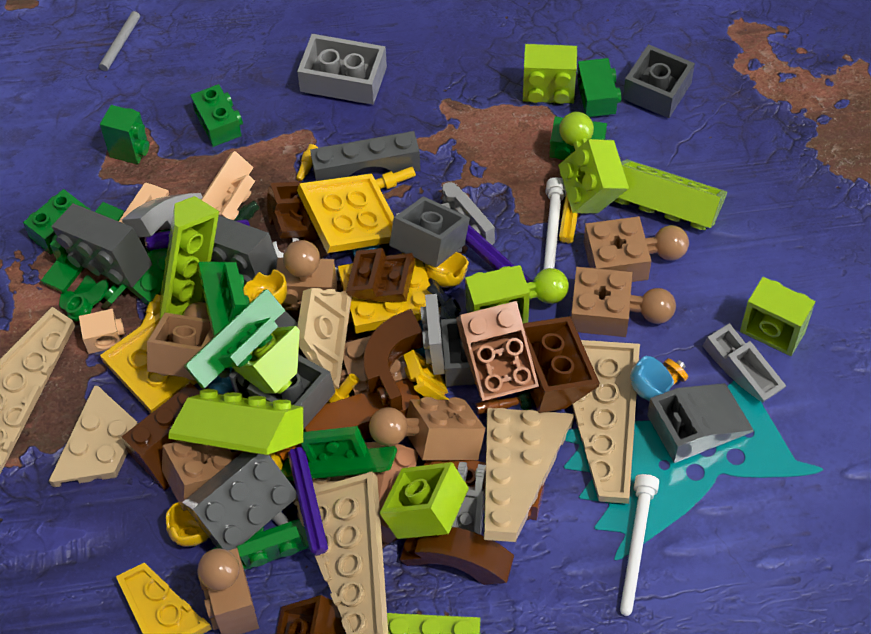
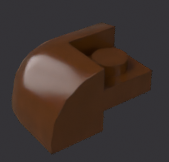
(289, 213)

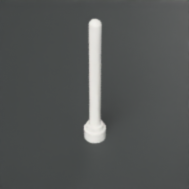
(556, 192)
(645, 487)

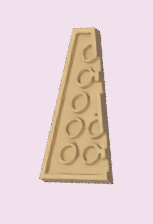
(25, 374)
(608, 418)
(518, 460)
(354, 552)

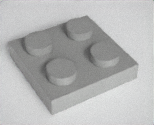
(432, 334)

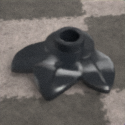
(448, 307)

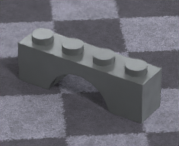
(390, 152)

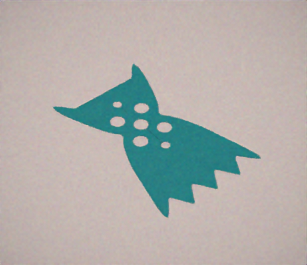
(764, 457)

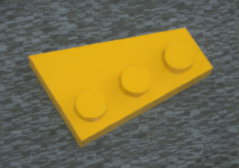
(157, 606)

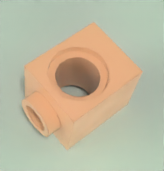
(100, 330)

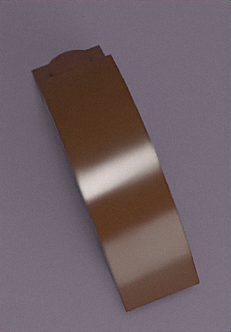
(387, 343)
(463, 550)

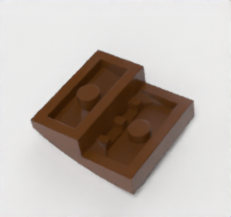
(380, 276)

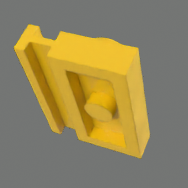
(422, 373)

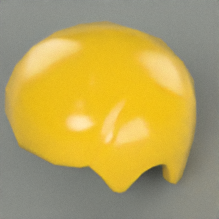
(450, 272)
(274, 283)
(183, 527)

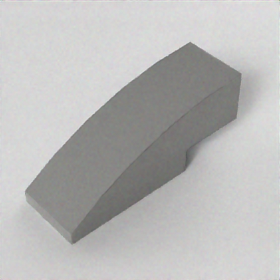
(155, 214)
(743, 363)

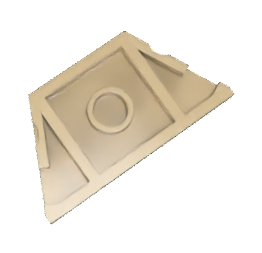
(324, 328)
(95, 442)

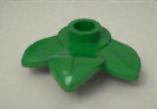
(83, 298)

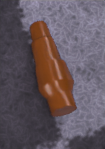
(506, 403)

